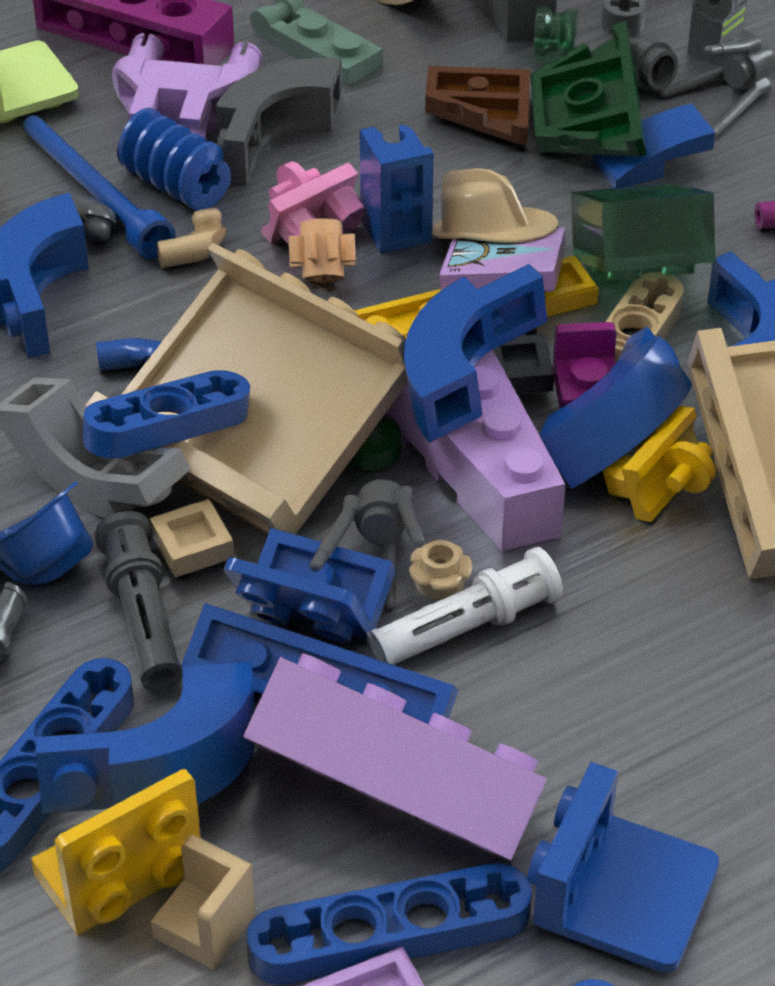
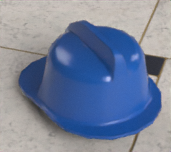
(45, 542)

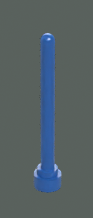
(141, 226)

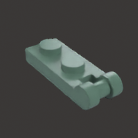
(314, 36)

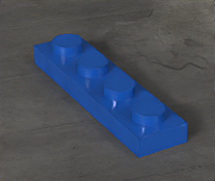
(234, 638)

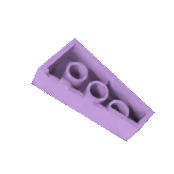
(396, 757)

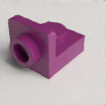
(581, 357)

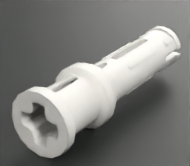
(496, 603)

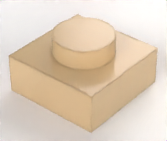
(192, 538)

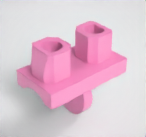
(310, 196)

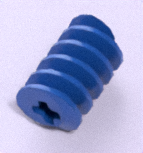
(174, 159)

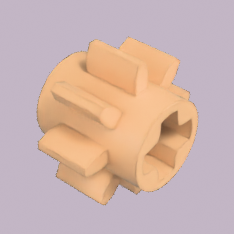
(322, 250)

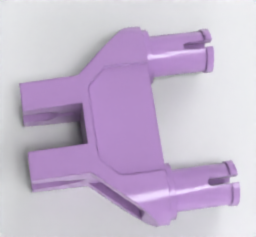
(179, 89)

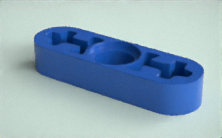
(131, 421)

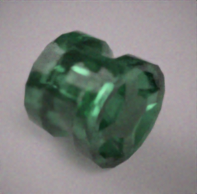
(555, 31)

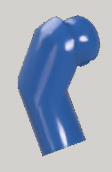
(125, 353)

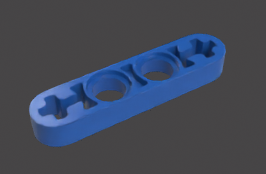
(65, 711)
(386, 911)

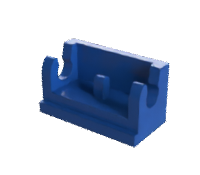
(396, 189)

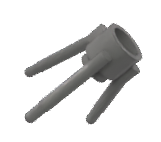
(747, 67)
(380, 516)

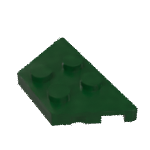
(590, 101)

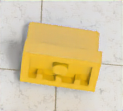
(120, 853)

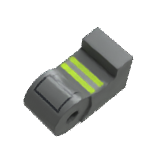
(714, 24)

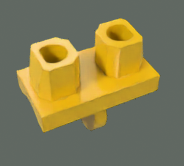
(662, 466)

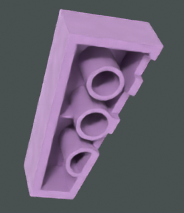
(494, 463)

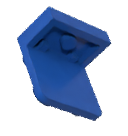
(337, 600)
(617, 879)

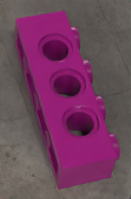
(187, 28)

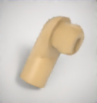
(195, 245)

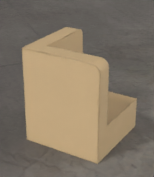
(209, 904)

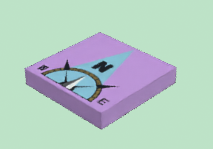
(488, 261)

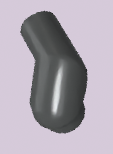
(95, 217)

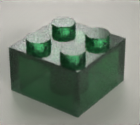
(643, 229)

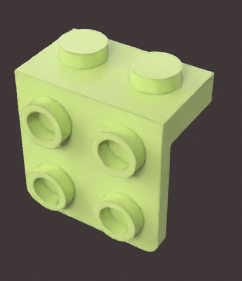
(32, 81)

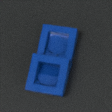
(667, 137)

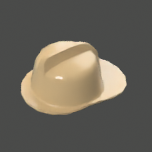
(486, 208)

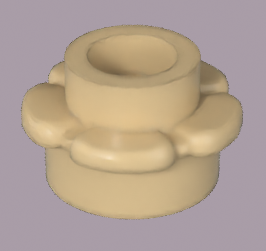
(439, 569)

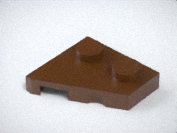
(481, 99)

